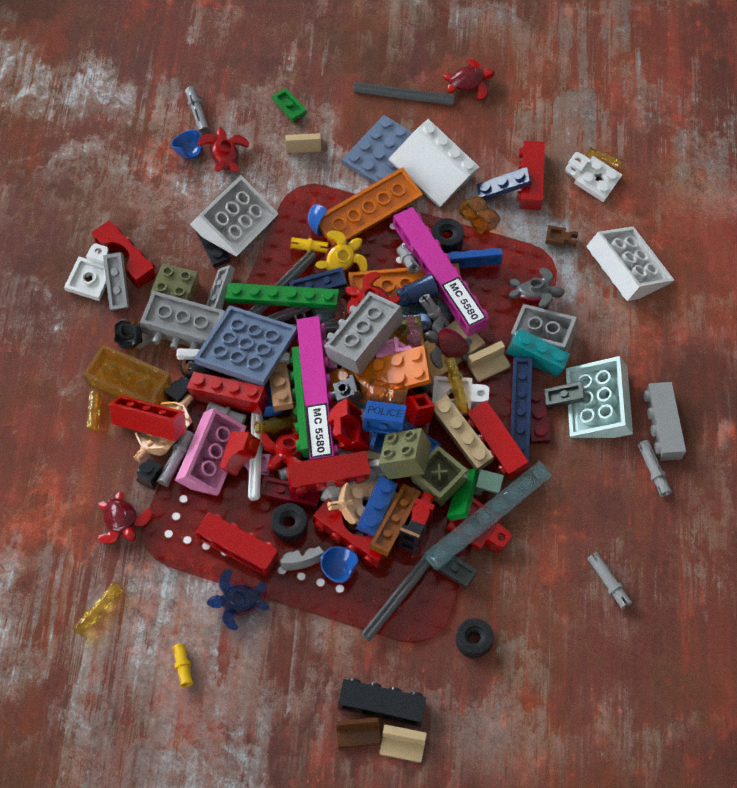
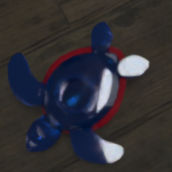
(237, 599)

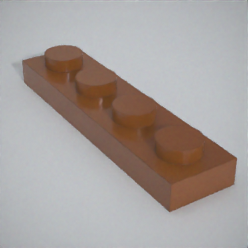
(395, 517)

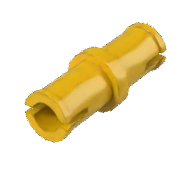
(309, 245)
(182, 665)

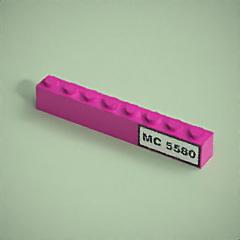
(433, 260)
(316, 387)

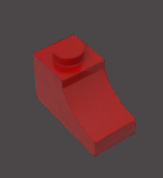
(239, 449)

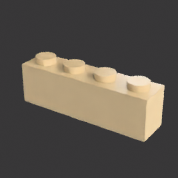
(462, 433)

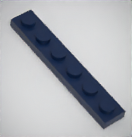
(522, 403)

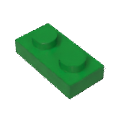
(289, 105)

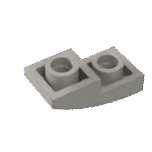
(296, 561)

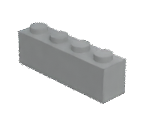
(665, 421)

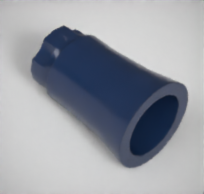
(414, 291)

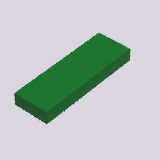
(462, 498)

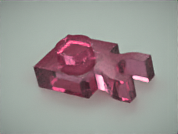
(413, 337)

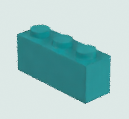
(545, 355)

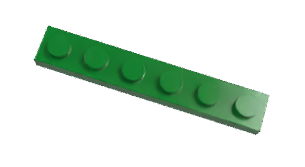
(282, 295)
(299, 408)

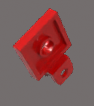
(493, 538)

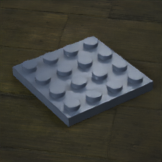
(372, 152)
(246, 345)

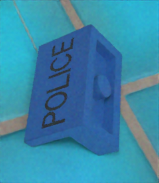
(383, 417)

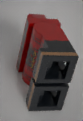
(422, 515)

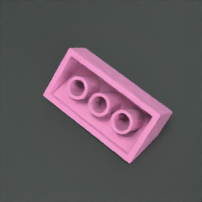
(202, 461)

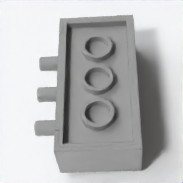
(178, 320)
(363, 332)

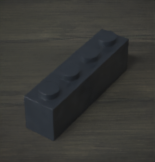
(382, 702)

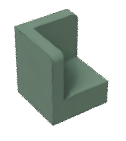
(488, 482)

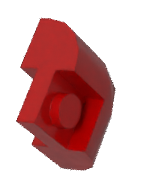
(349, 427)

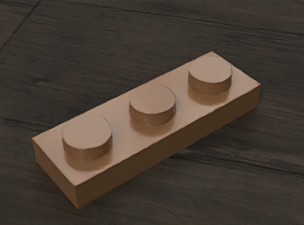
(281, 388)

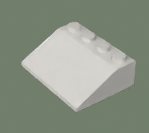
(434, 163)
(234, 217)
(629, 262)

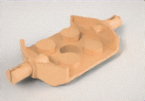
(159, 445)
(351, 500)

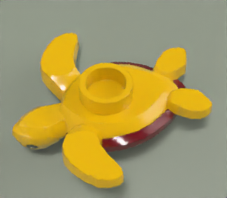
(342, 254)

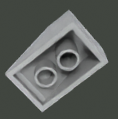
(547, 325)

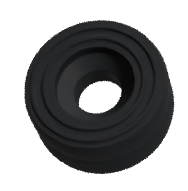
(451, 226)
(286, 533)
(477, 626)

